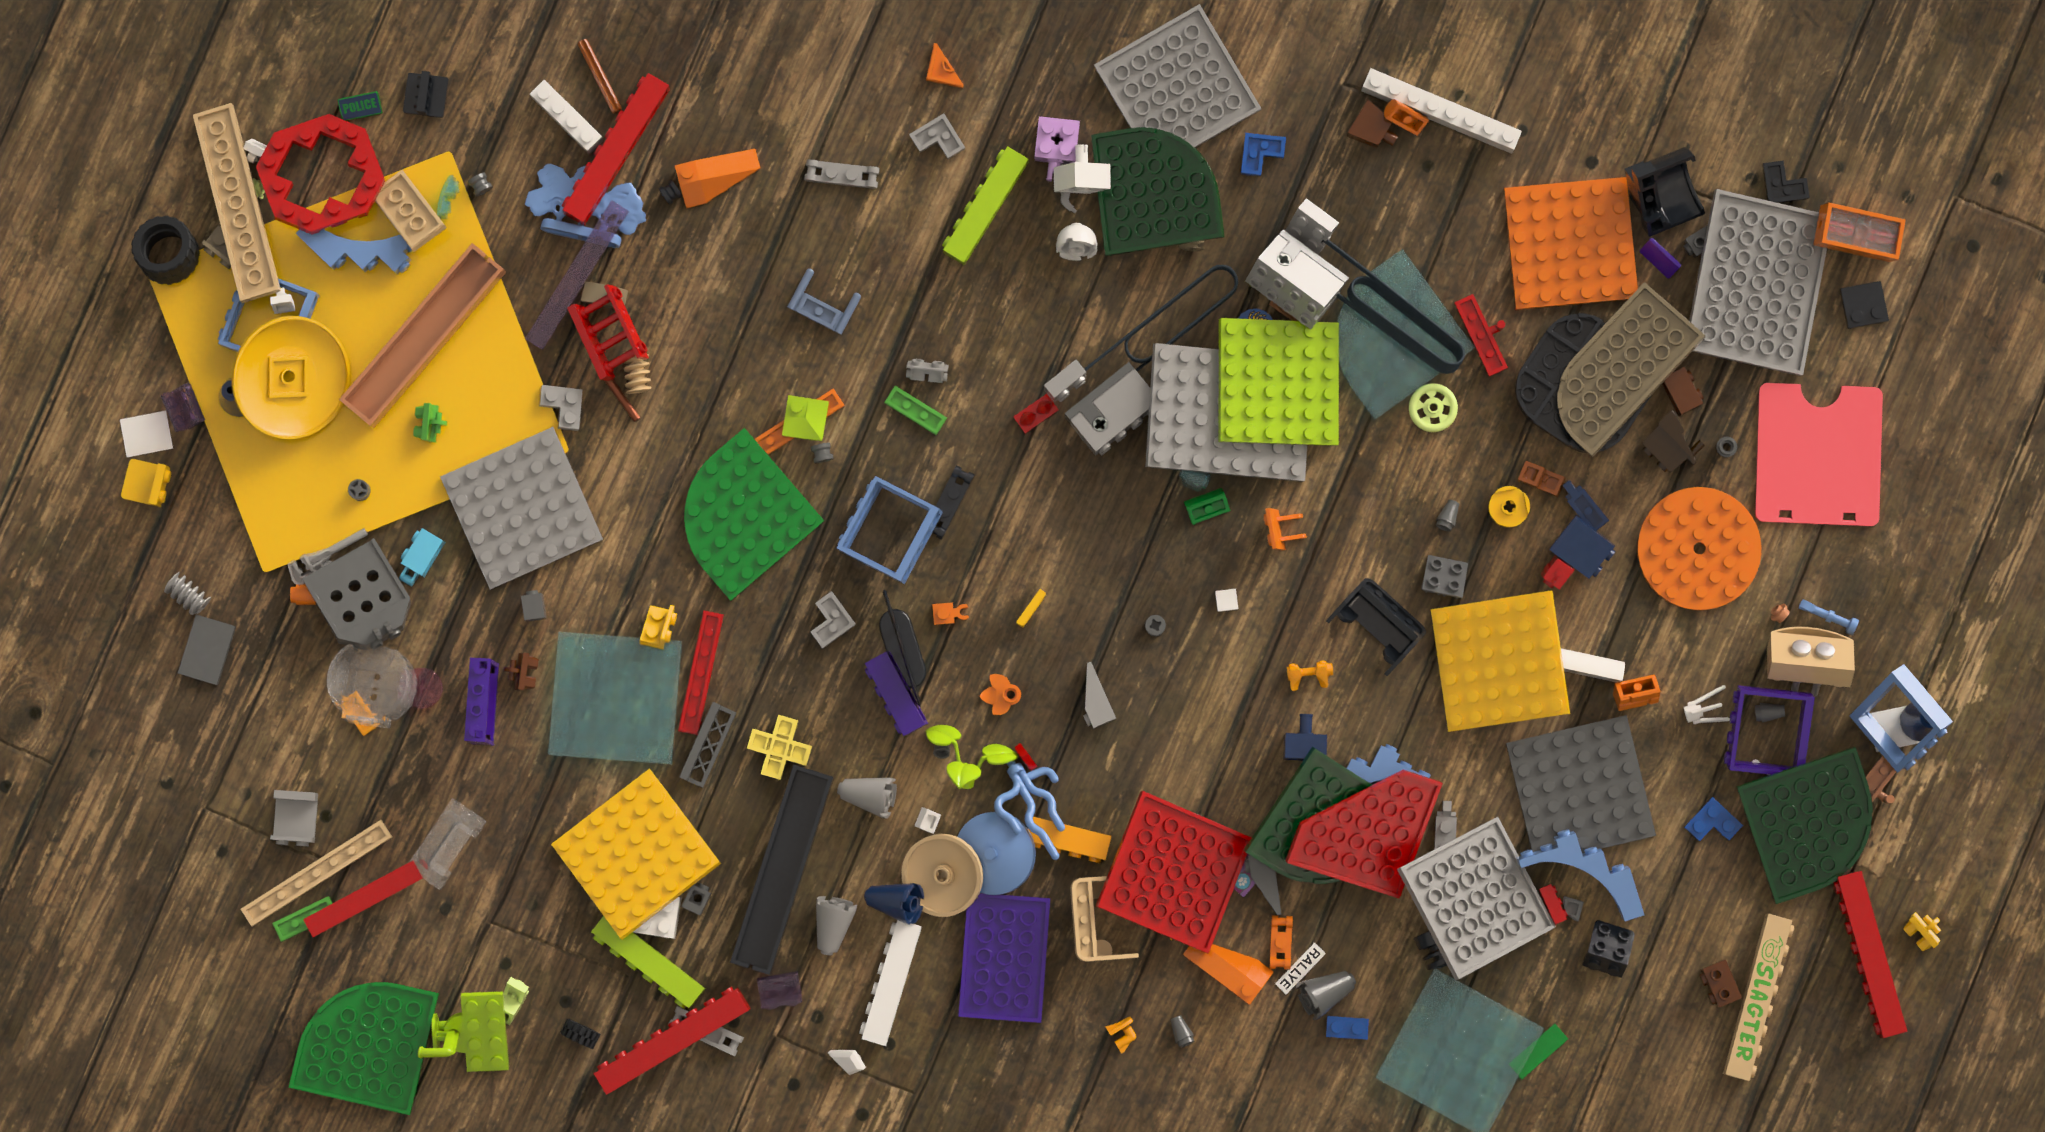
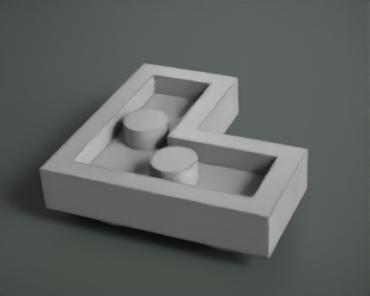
(939, 132)
(567, 401)
(837, 620)

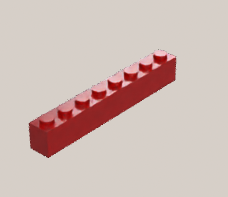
(615, 149)
(1870, 955)
(671, 1041)

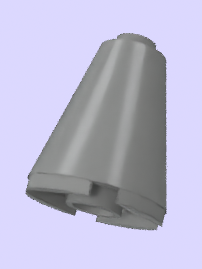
(870, 794)
(832, 922)

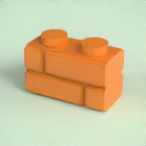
(1636, 692)

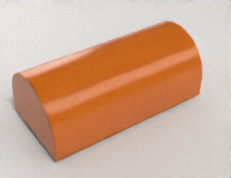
(1405, 117)

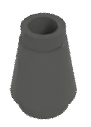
(1447, 518)
(1768, 711)
(1182, 1033)

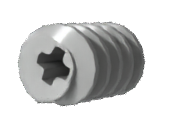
(186, 595)

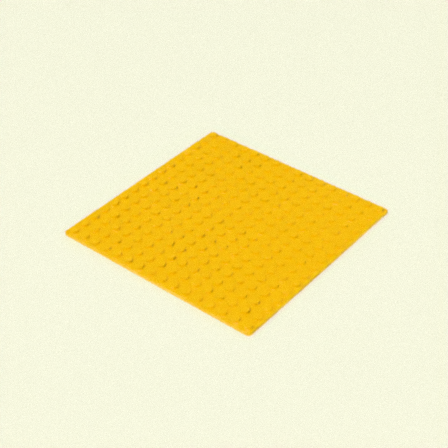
(481, 379)

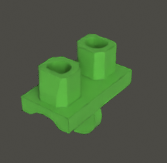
(431, 422)

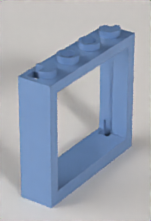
(233, 315)
(918, 543)
(1920, 699)

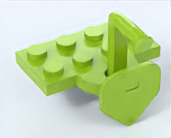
(475, 1031)

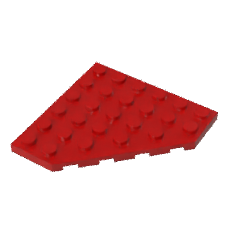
(1369, 833)

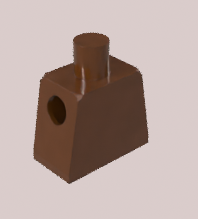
(1372, 127)

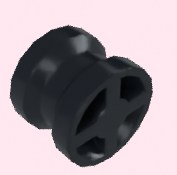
(670, 192)

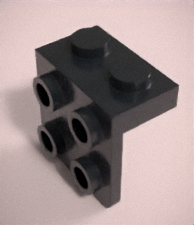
(1609, 949)

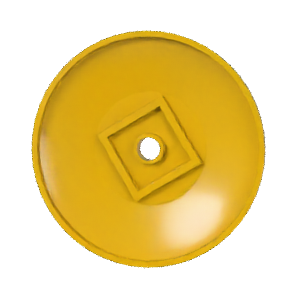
(317, 381)

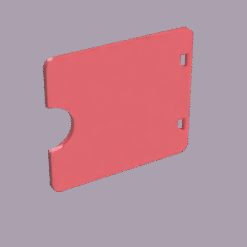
(1818, 457)

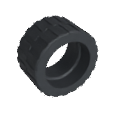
(152, 232)

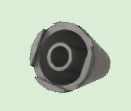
(1324, 992)

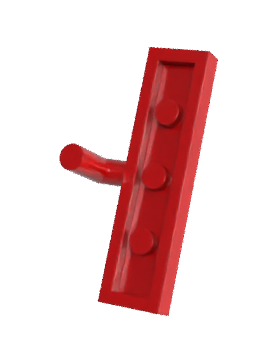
(1482, 335)

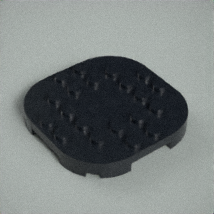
(1542, 372)

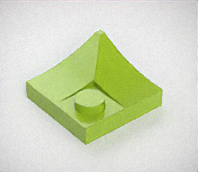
(805, 418)

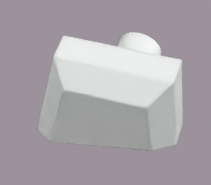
(848, 1060)

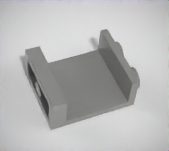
(295, 817)

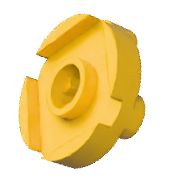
(1503, 517)

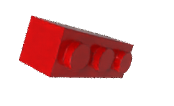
(1553, 904)

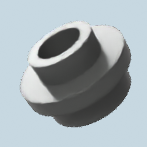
(1726, 440)

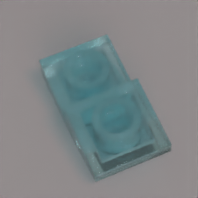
(448, 191)

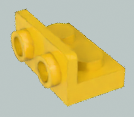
(657, 627)

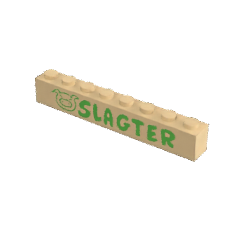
(1758, 996)

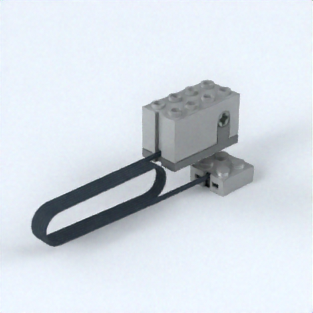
(1308, 285)
(1125, 395)

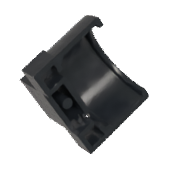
(1664, 191)

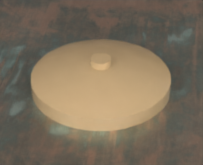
(947, 873)

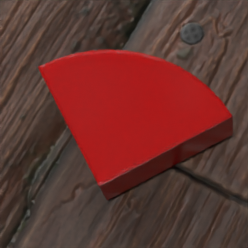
(1025, 756)

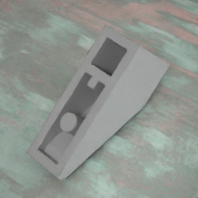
(1096, 703)

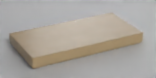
(409, 211)

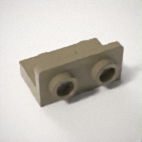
(216, 245)

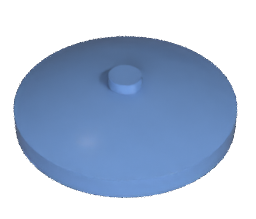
(1004, 856)

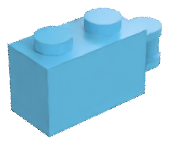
(420, 555)

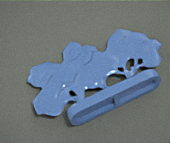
(558, 186)

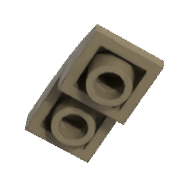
(595, 291)

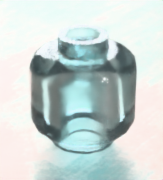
(1195, 480)

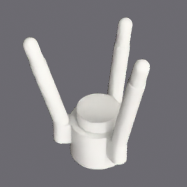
(1694, 712)

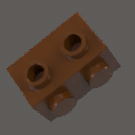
(1720, 984)

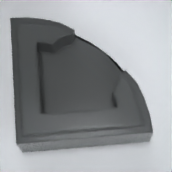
(1573, 907)

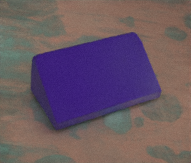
(1660, 258)

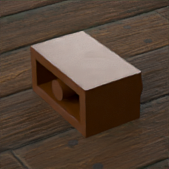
(1682, 391)

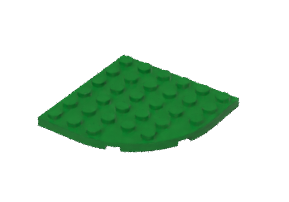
(744, 514)
(367, 1046)

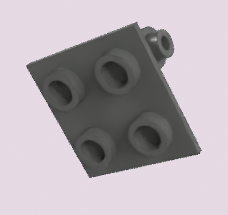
(1444, 576)

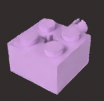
(1045, 146)

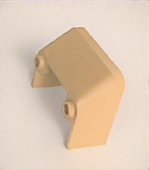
(1086, 946)

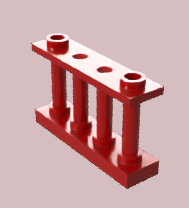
(588, 333)

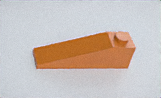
(709, 177)
(1235, 971)

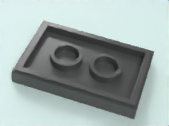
(206, 649)

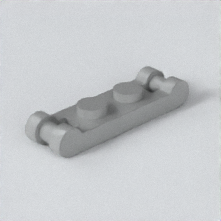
(842, 174)
(717, 1037)

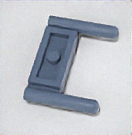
(820, 311)

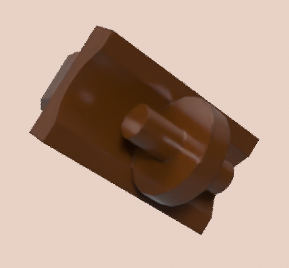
(523, 663)

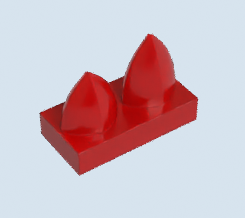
(1036, 413)

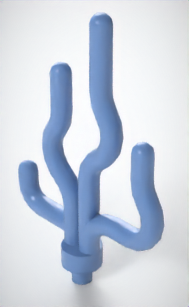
(1022, 784)

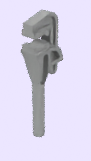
(320, 558)

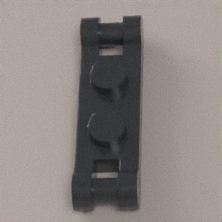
(952, 498)

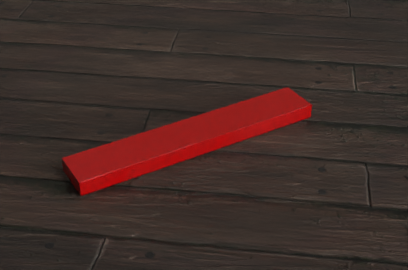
(700, 672)
(363, 898)

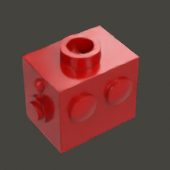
(1556, 572)

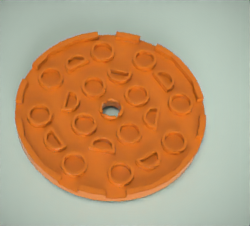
(1669, 556)

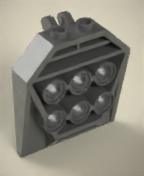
(354, 568)

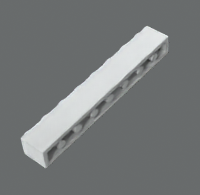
(1442, 111)

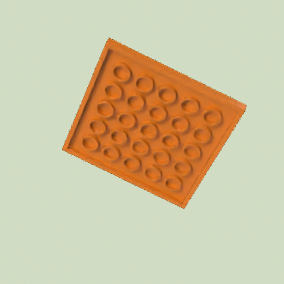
(1570, 243)

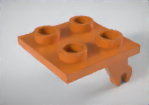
(1272, 520)

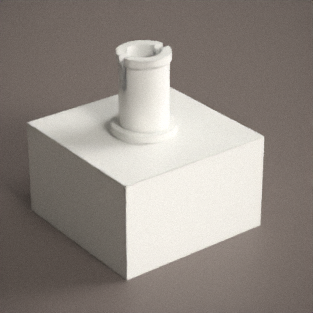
(1081, 175)

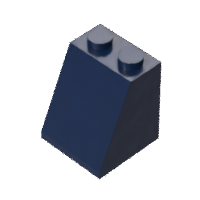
(1583, 547)

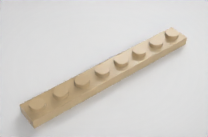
(316, 873)

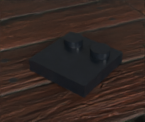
(1864, 305)

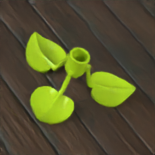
(961, 773)

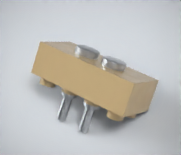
(1810, 657)

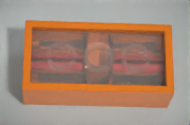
(1859, 232)

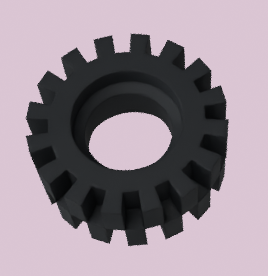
(580, 1033)

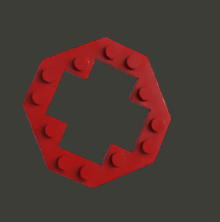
(306, 136)

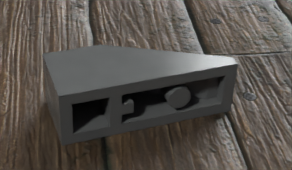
(1265, 880)

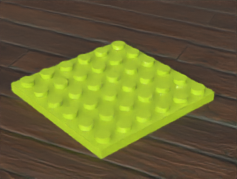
(1278, 382)

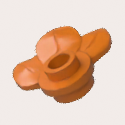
(998, 692)

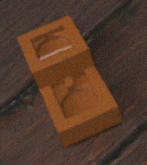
(1541, 478)

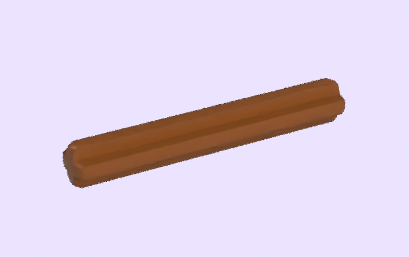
(599, 76)

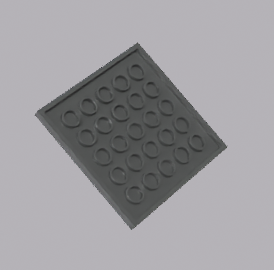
(1582, 783)

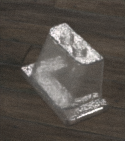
(446, 841)

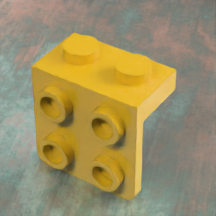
(146, 482)

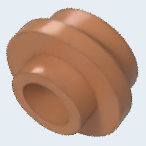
(1779, 613)

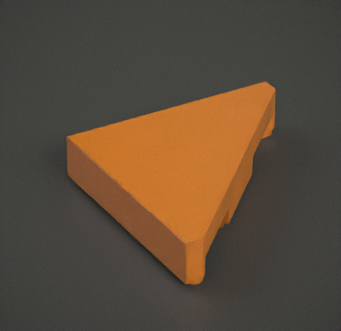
(941, 70)

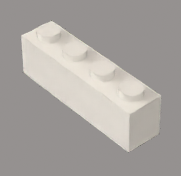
(567, 117)

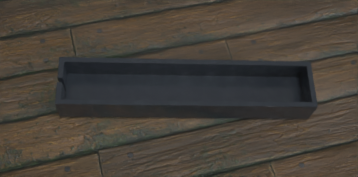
(782, 869)

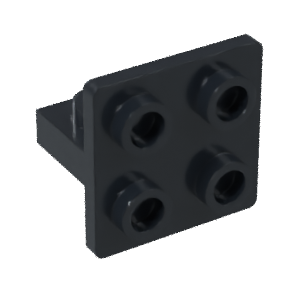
(425, 94)

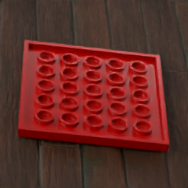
(1174, 872)

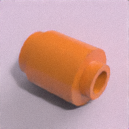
(301, 595)

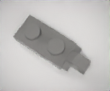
(1445, 825)

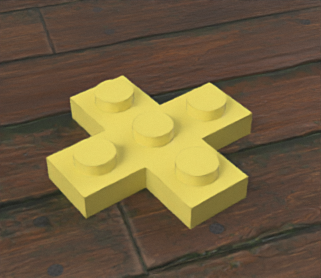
(779, 747)

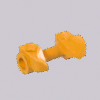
(1322, 672)

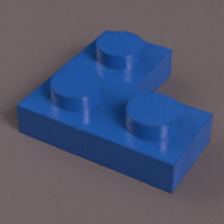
(1258, 146)
(1711, 816)

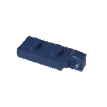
(1585, 506)

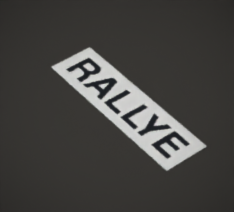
(1300, 968)

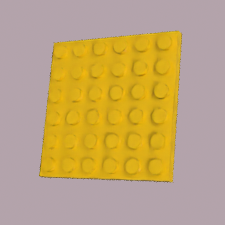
(1500, 661)
(635, 854)

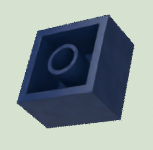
(1299, 744)

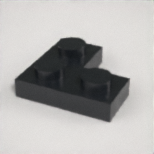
(1780, 189)

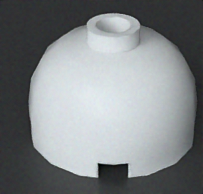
(1076, 241)

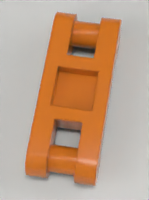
(1281, 942)

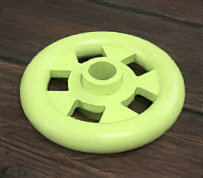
(1425, 423)

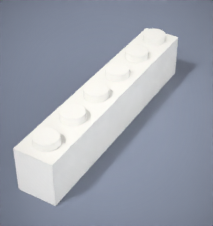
(891, 982)

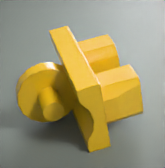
(1917, 924)

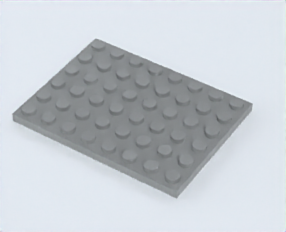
(1758, 282)
(1186, 422)

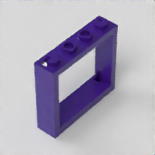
(481, 701)
(1802, 734)

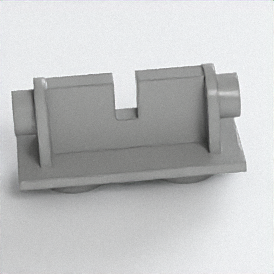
(919, 368)

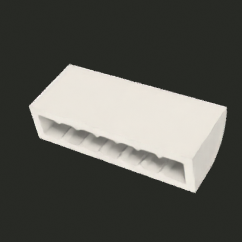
(1592, 666)

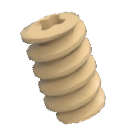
(636, 375)

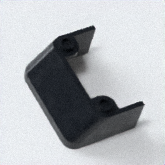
(1383, 619)

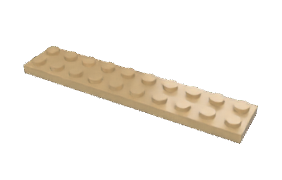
(236, 203)

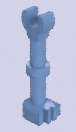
(1850, 625)

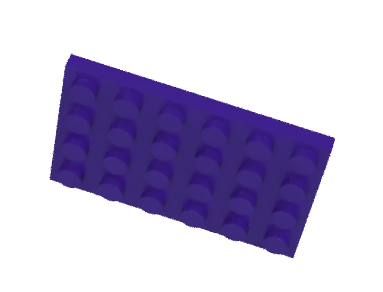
(1004, 958)

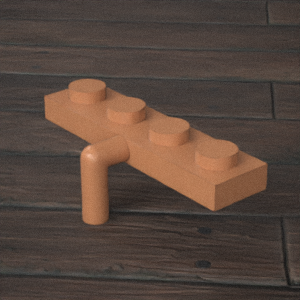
(1878, 778)

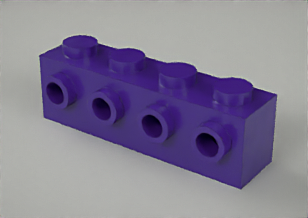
(896, 693)

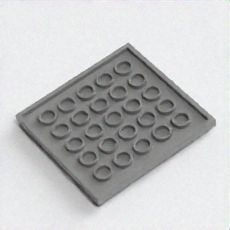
(1179, 80)
(521, 508)
(1476, 898)

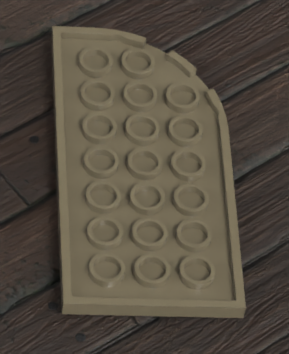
(1623, 367)

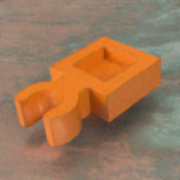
(945, 613)

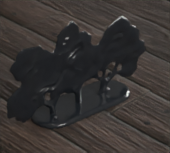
(901, 641)

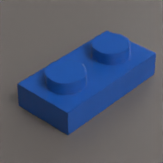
(1347, 1027)

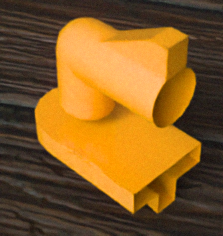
(1123, 1042)

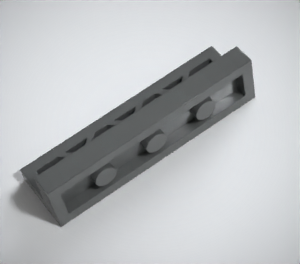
(700, 741)

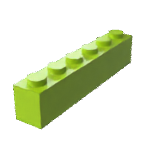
(985, 205)
(651, 963)

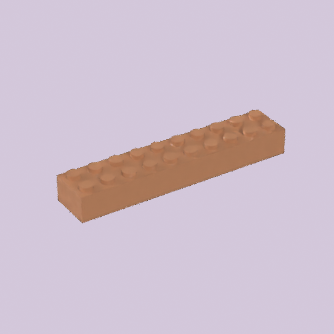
(422, 335)

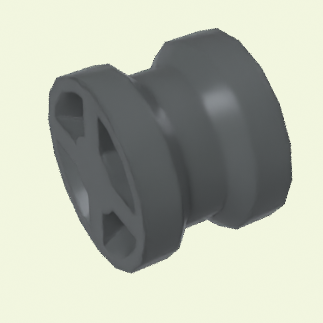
(480, 184)
(822, 453)
(355, 489)
(1156, 628)

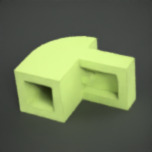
(514, 997)

